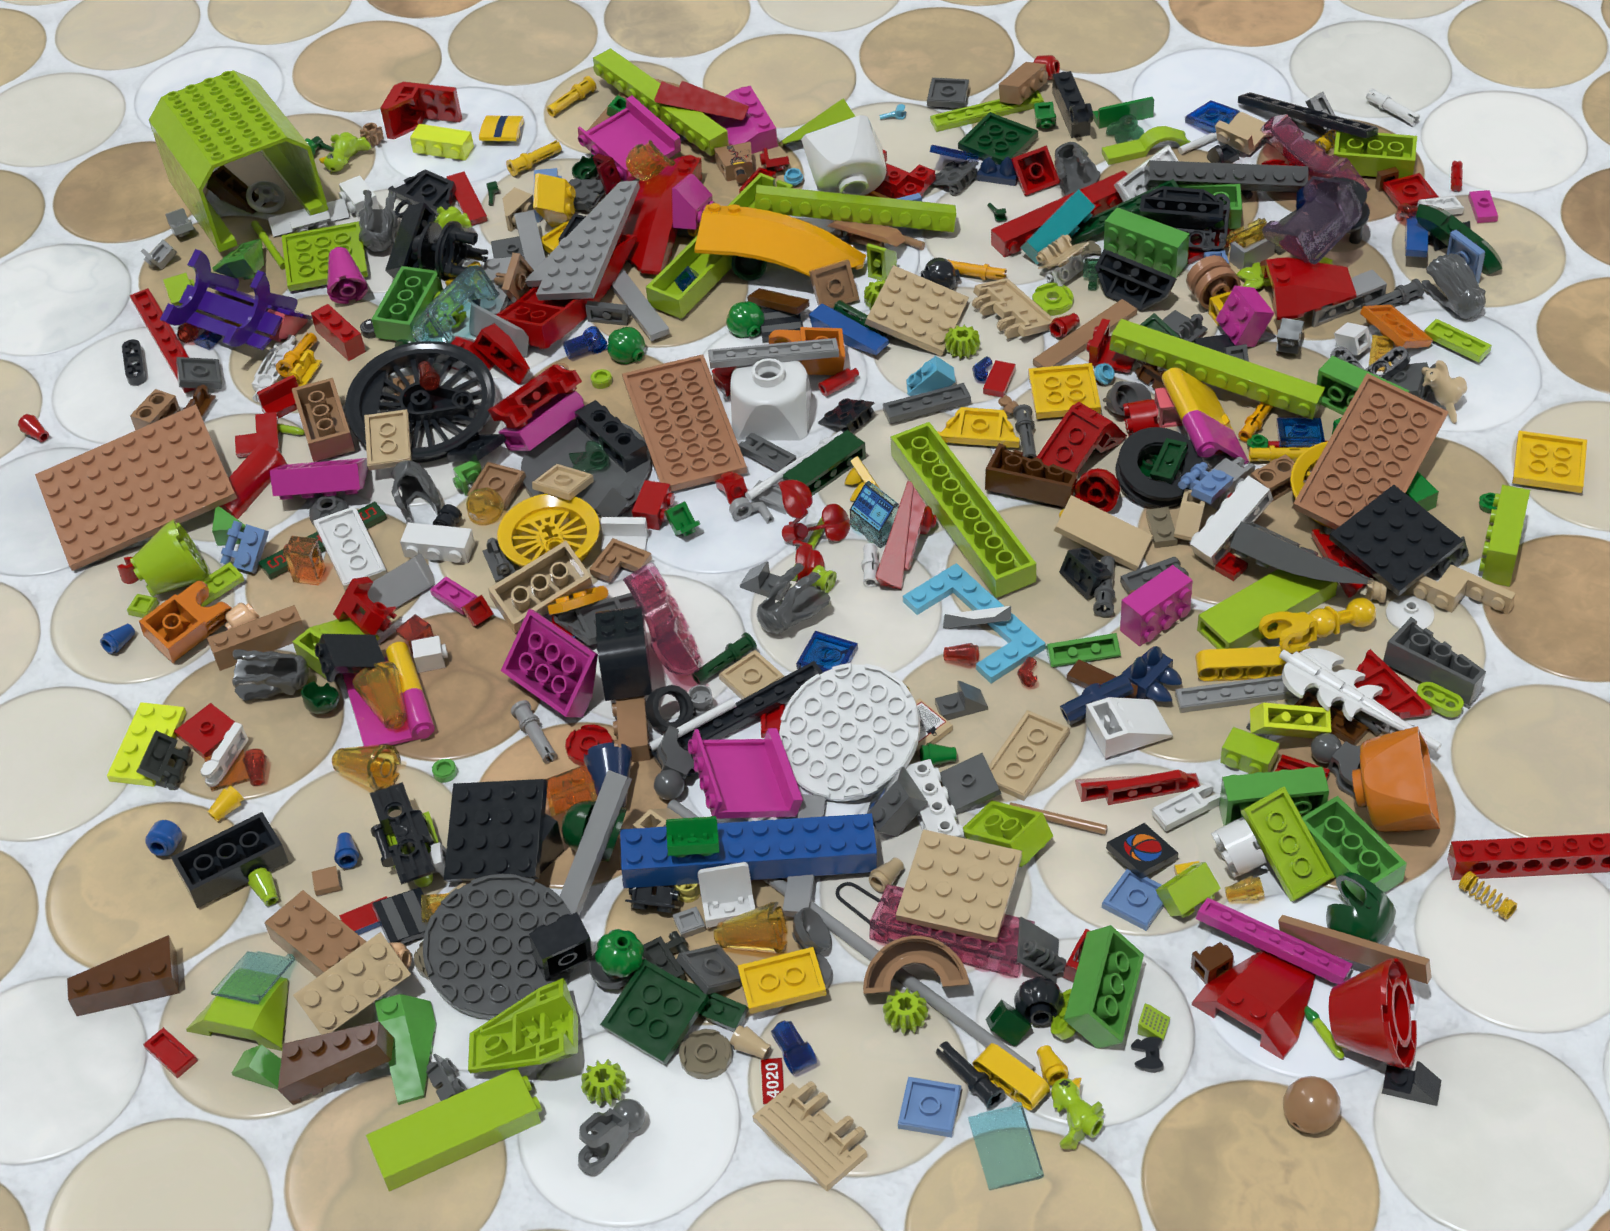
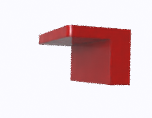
(279, 397)

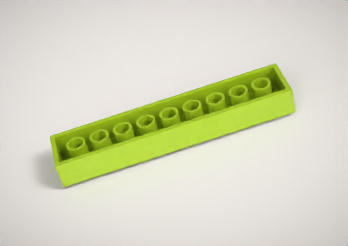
(963, 510)

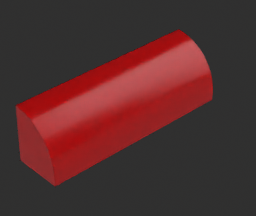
(252, 477)

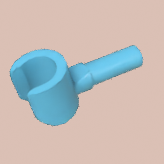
(898, 113)

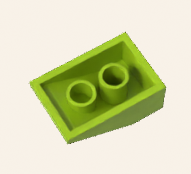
(1010, 828)

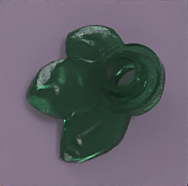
(1125, 129)
(591, 458)

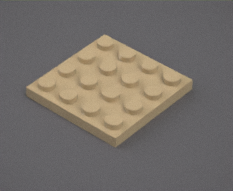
(916, 310)
(959, 885)

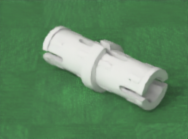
(870, 564)

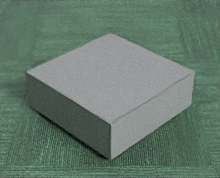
(689, 922)

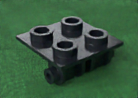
(849, 414)

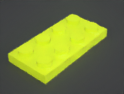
(145, 722)

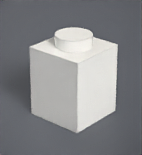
(1353, 337)
(429, 654)

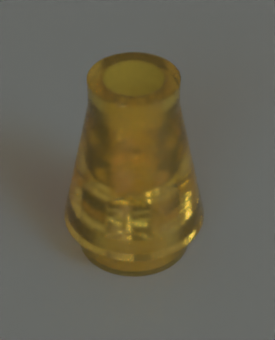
(1245, 890)

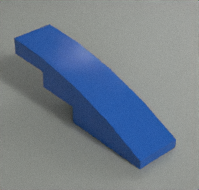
(1415, 238)

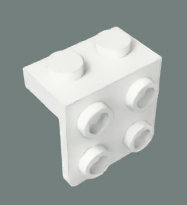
(725, 892)

